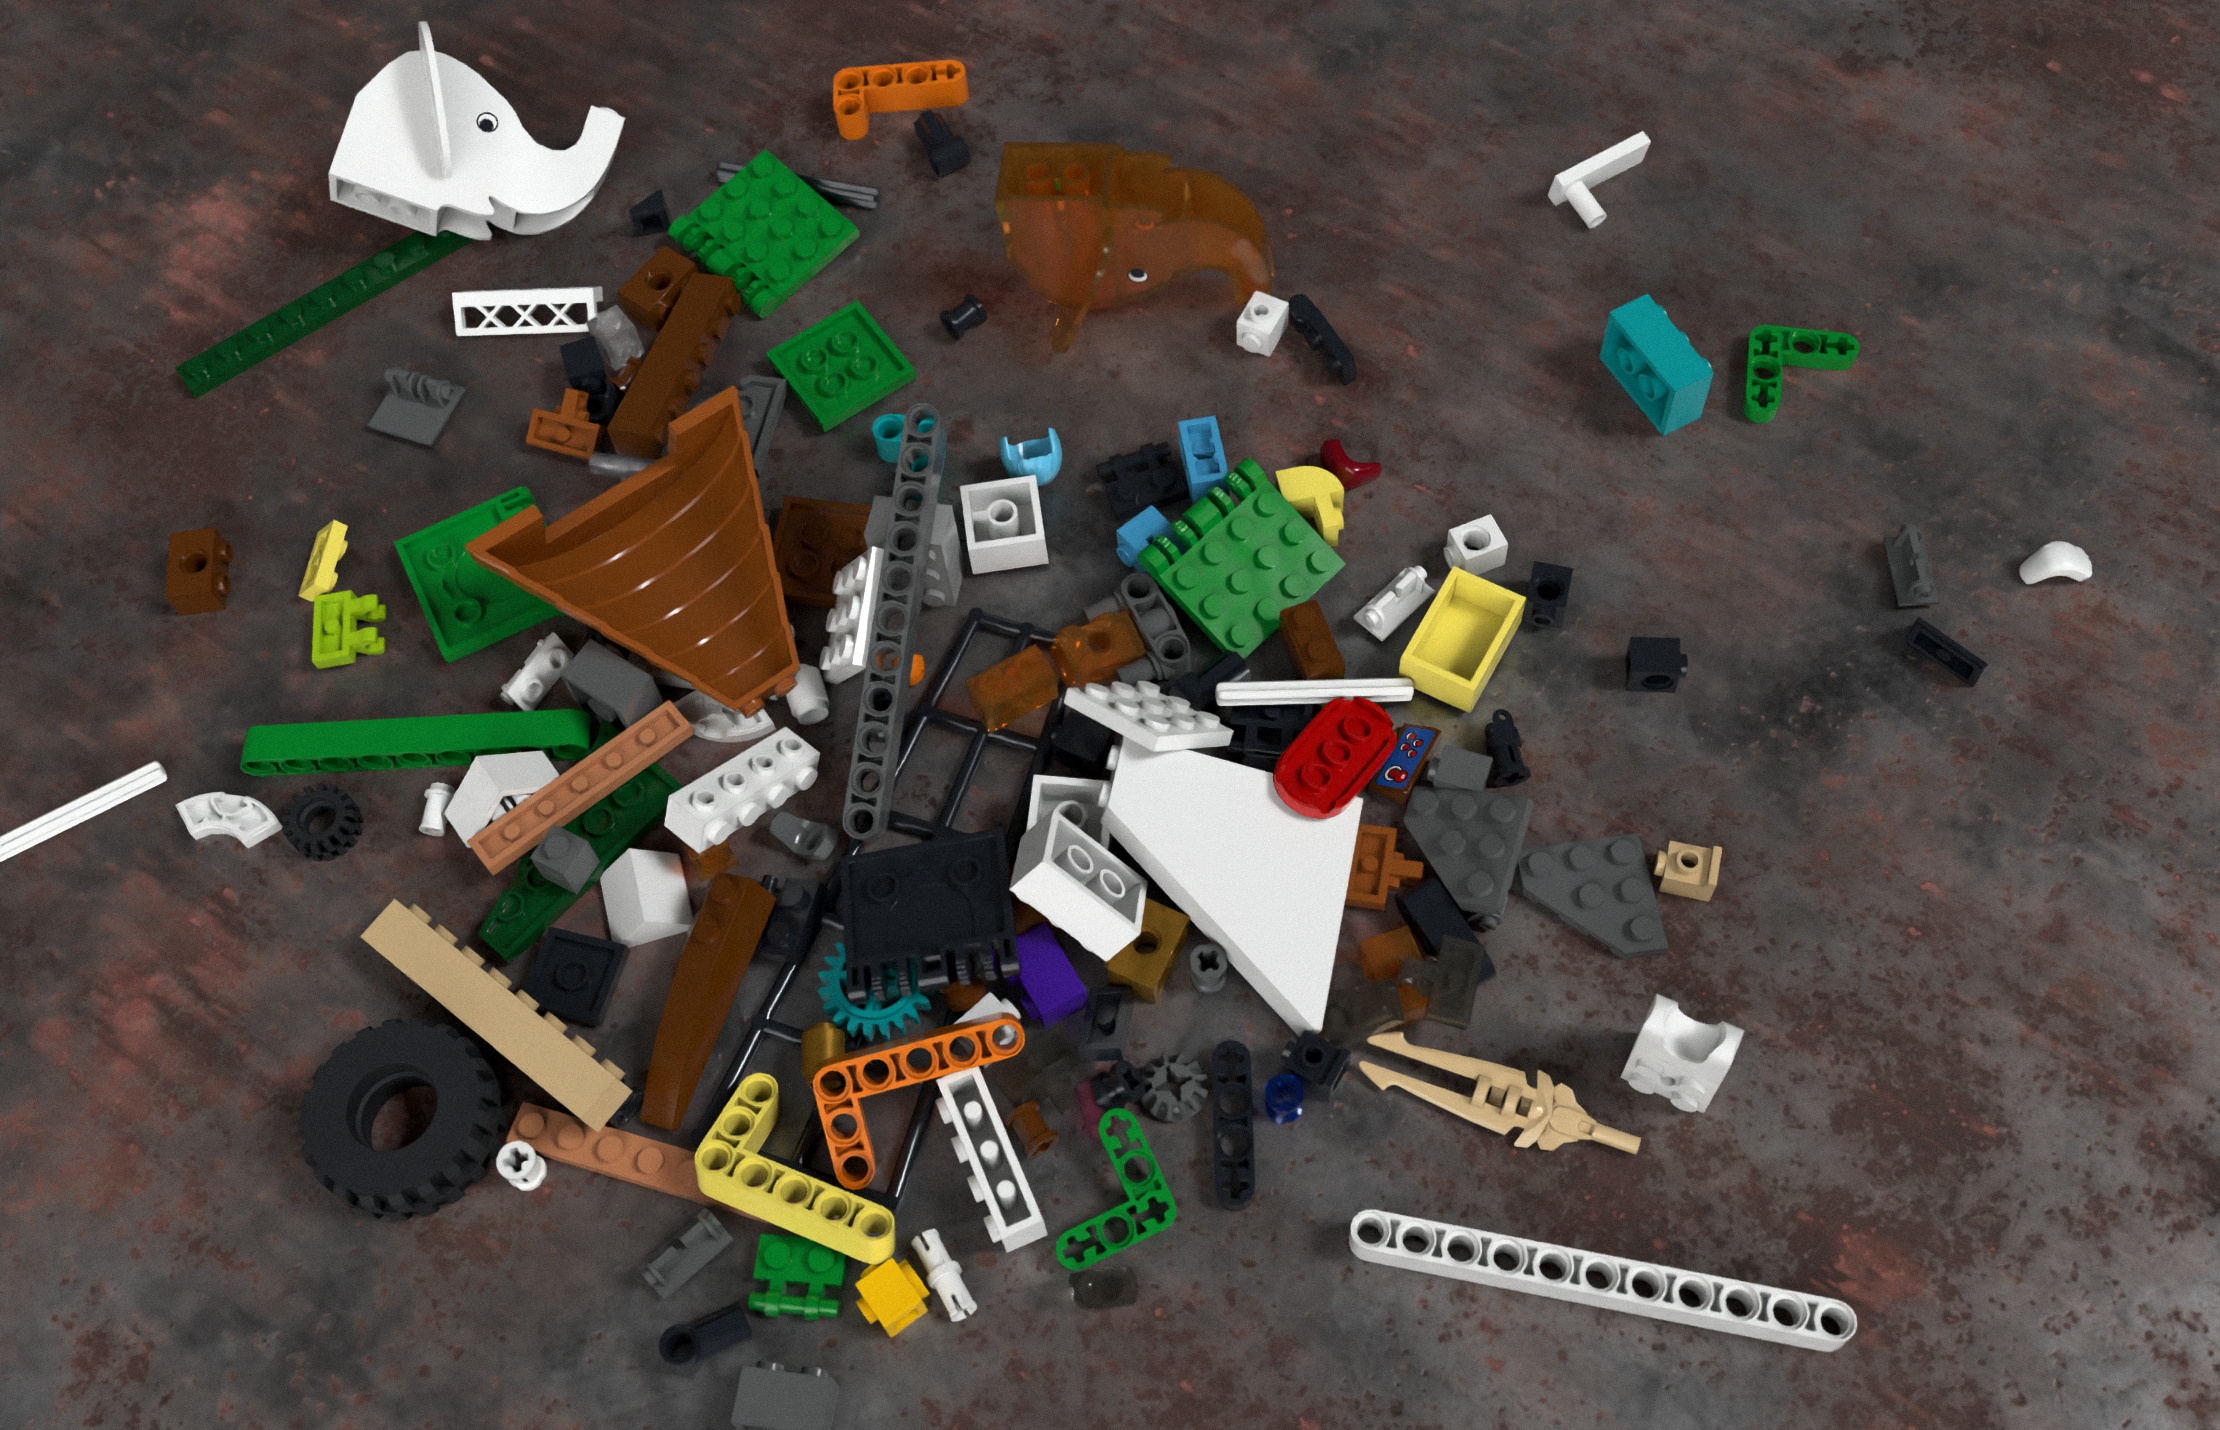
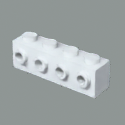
(741, 790)
(993, 1160)

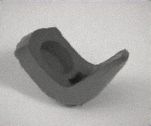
(803, 836)

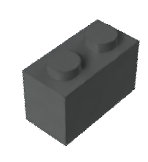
(784, 1400)

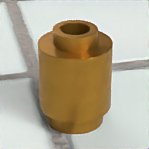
(817, 1045)

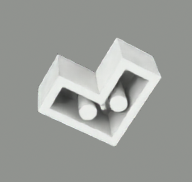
(495, 787)

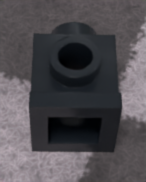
(1321, 1077)

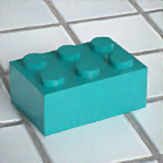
(1656, 364)

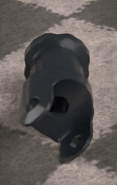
(1504, 747)

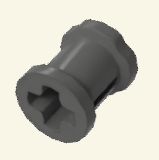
(1210, 980)

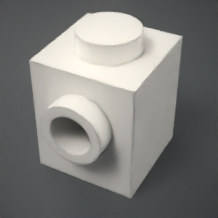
(1262, 323)

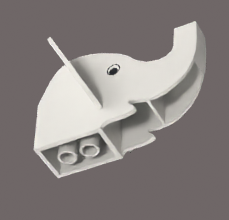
(450, 154)

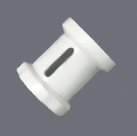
(510, 1162)

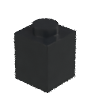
(585, 365)

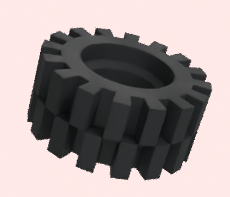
(314, 804)

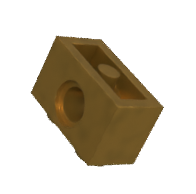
(1149, 972)

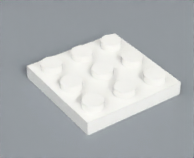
(852, 617)
(1149, 716)

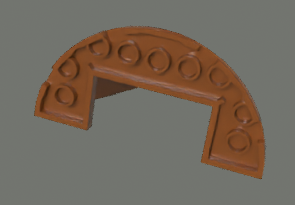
(669, 563)

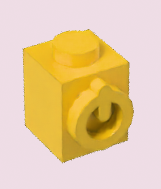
(891, 1295)

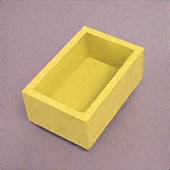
(1462, 639)

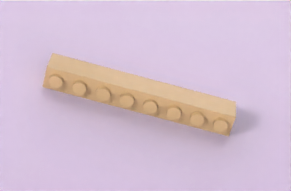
(497, 1015)

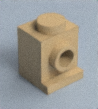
(1692, 882)

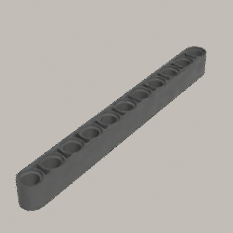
(902, 641)

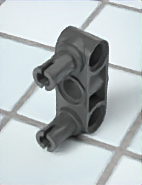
(1155, 625)

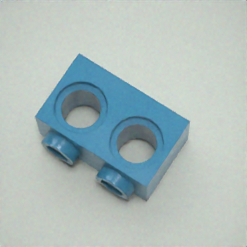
(1202, 456)

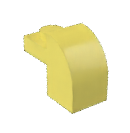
(1314, 494)

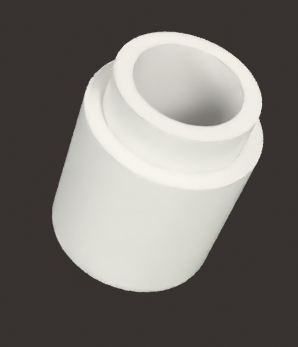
(809, 698)

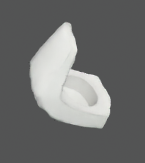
(2054, 560)

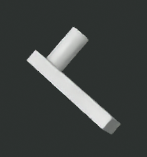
(1576, 181)

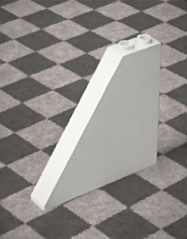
(1239, 866)

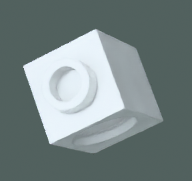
(1481, 534)

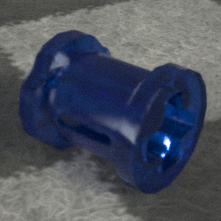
(1279, 1087)

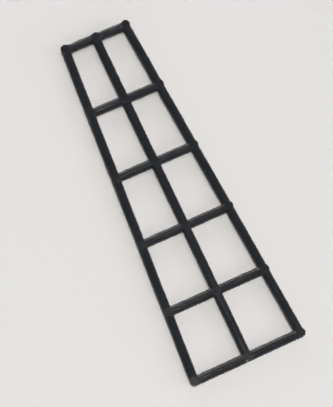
(764, 1022)

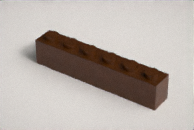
(674, 365)

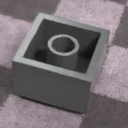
(611, 686)

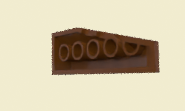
(702, 992)

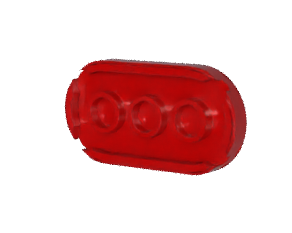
(1334, 757)

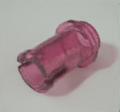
(1091, 1112)

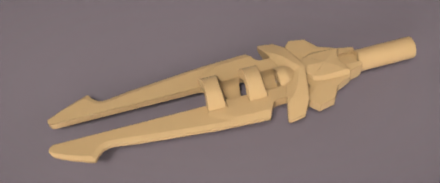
(1545, 1113)

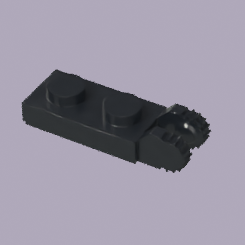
(1321, 336)

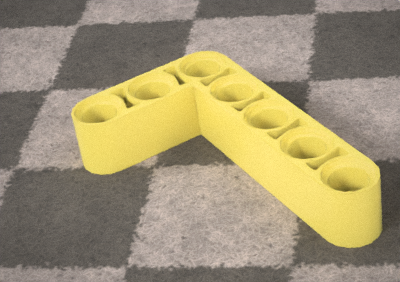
(782, 1184)

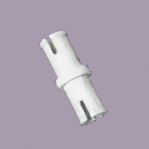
(944, 1275)

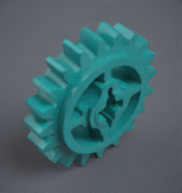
(874, 1015)

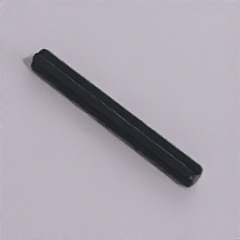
(827, 189)

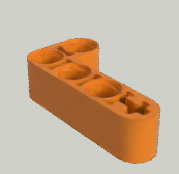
(895, 88)

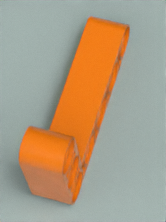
(900, 1073)

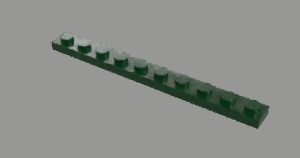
(317, 309)

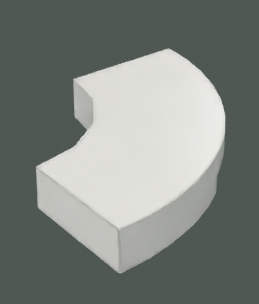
(718, 722)
(230, 815)

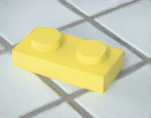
(327, 550)

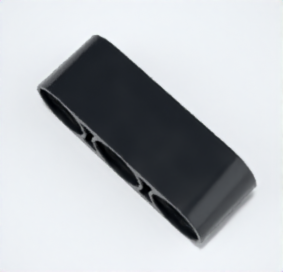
(1431, 915)

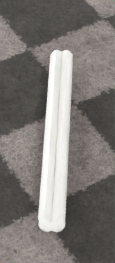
(1313, 691)
(81, 809)

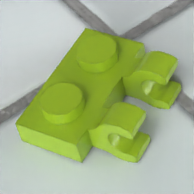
(336, 625)

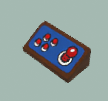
(1406, 763)

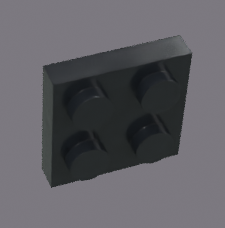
(576, 975)

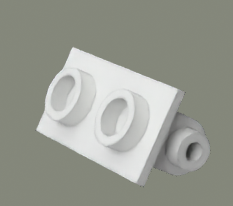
(1395, 602)
(538, 675)

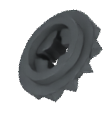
(1163, 1103)

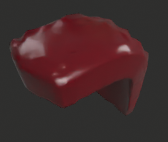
(1347, 471)

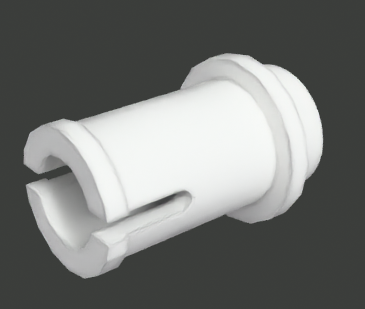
(438, 800)

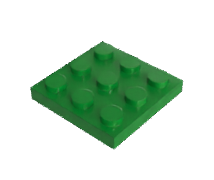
(841, 365)

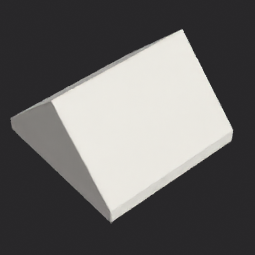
(646, 897)

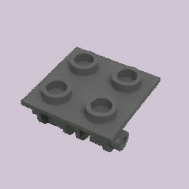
(415, 405)

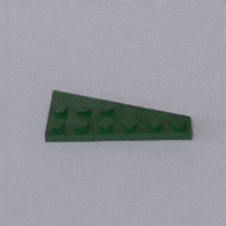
(610, 829)

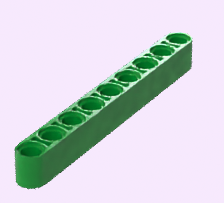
(411, 742)

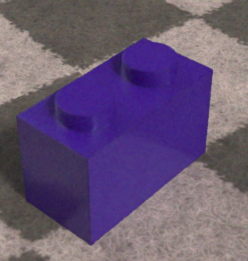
(1047, 979)

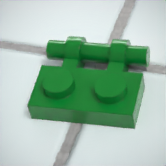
(800, 1262)

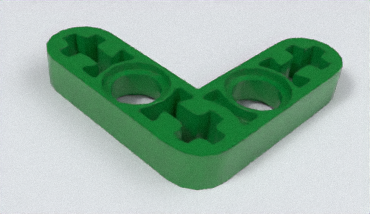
(1781, 352)
(1135, 1192)

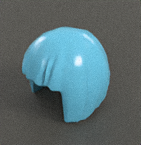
(1033, 457)

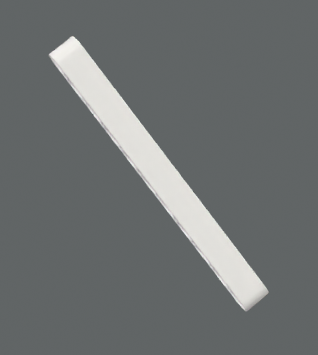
(1619, 1273)

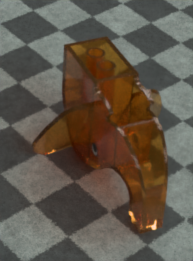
(1118, 226)

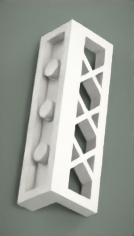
(519, 297)

